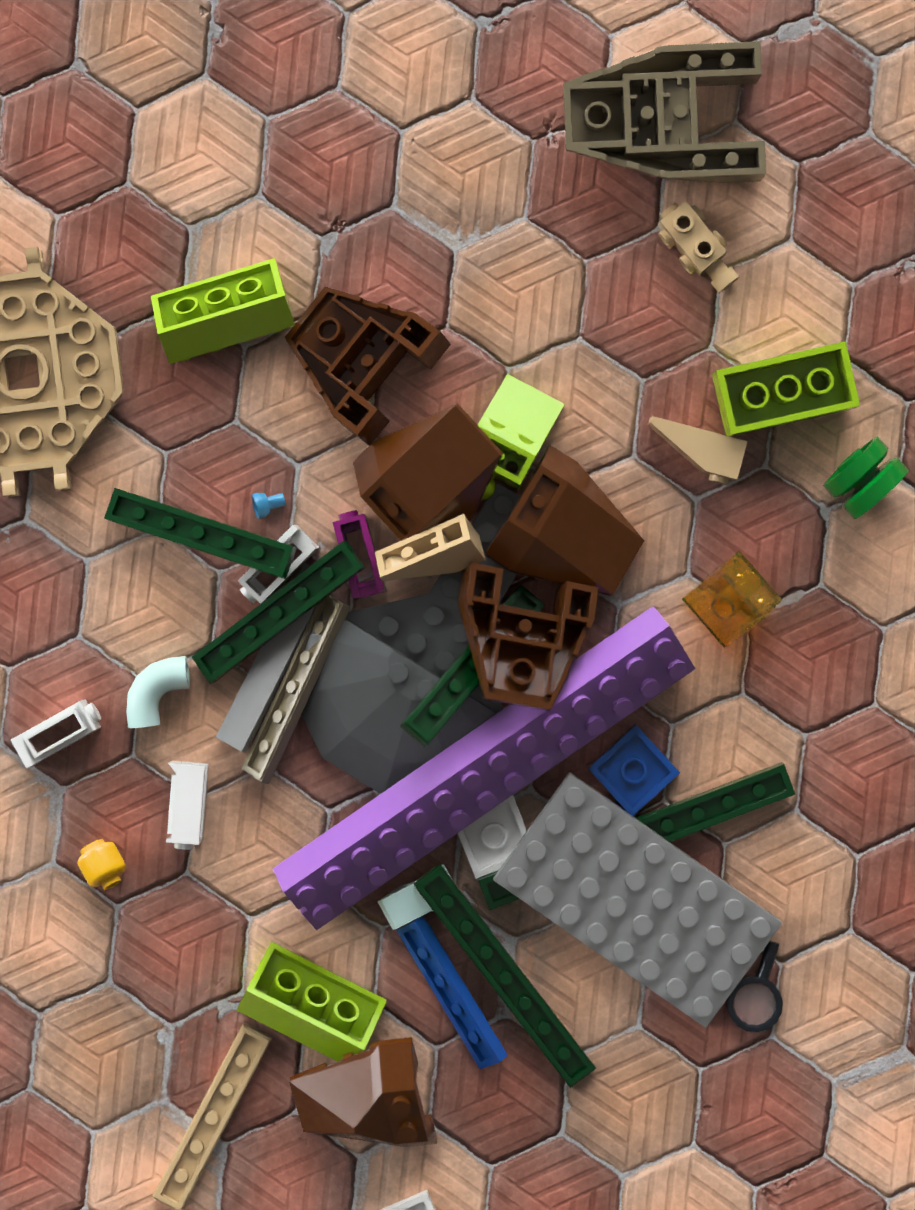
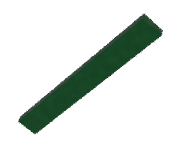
(504, 975)

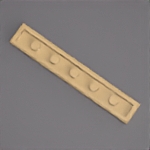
(212, 1117)

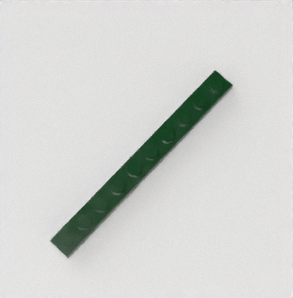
(691, 815)

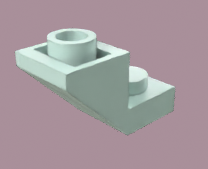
(404, 904)

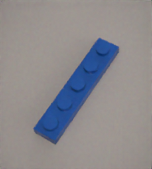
(452, 992)

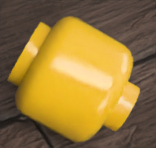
(101, 864)

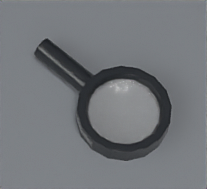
(755, 1000)

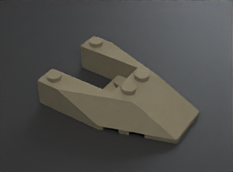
(647, 113)

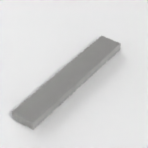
(261, 684)

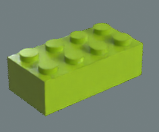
(786, 389)

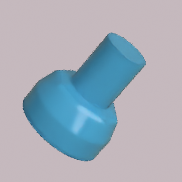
(263, 504)

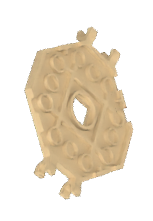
(76, 375)

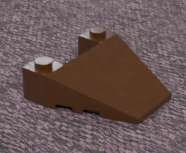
(353, 348)
(520, 651)

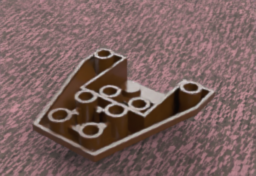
(427, 472)
(566, 529)

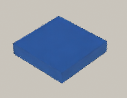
(633, 770)

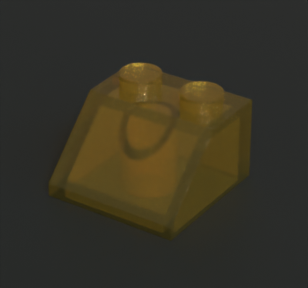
(732, 599)

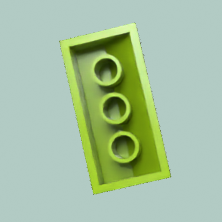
(222, 311)
(311, 1004)

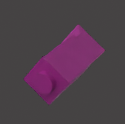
(353, 522)

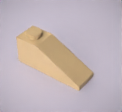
(707, 451)
(432, 552)

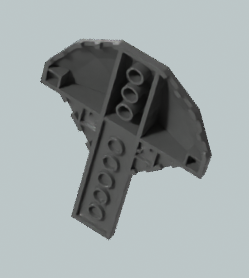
(388, 664)

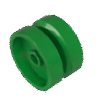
(863, 475)

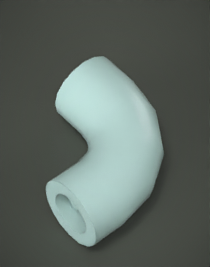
(150, 687)

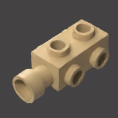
(689, 239)

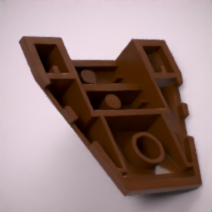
(366, 1097)

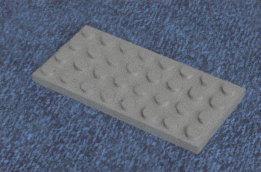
(637, 900)

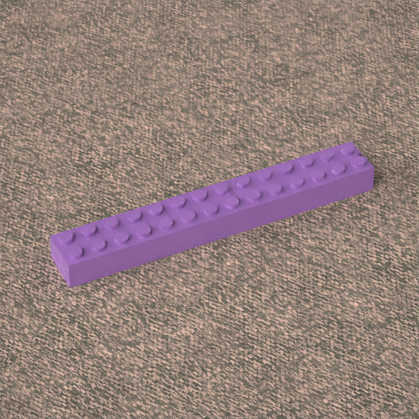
(482, 771)

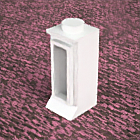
(254, 590)
(87, 717)
(187, 804)

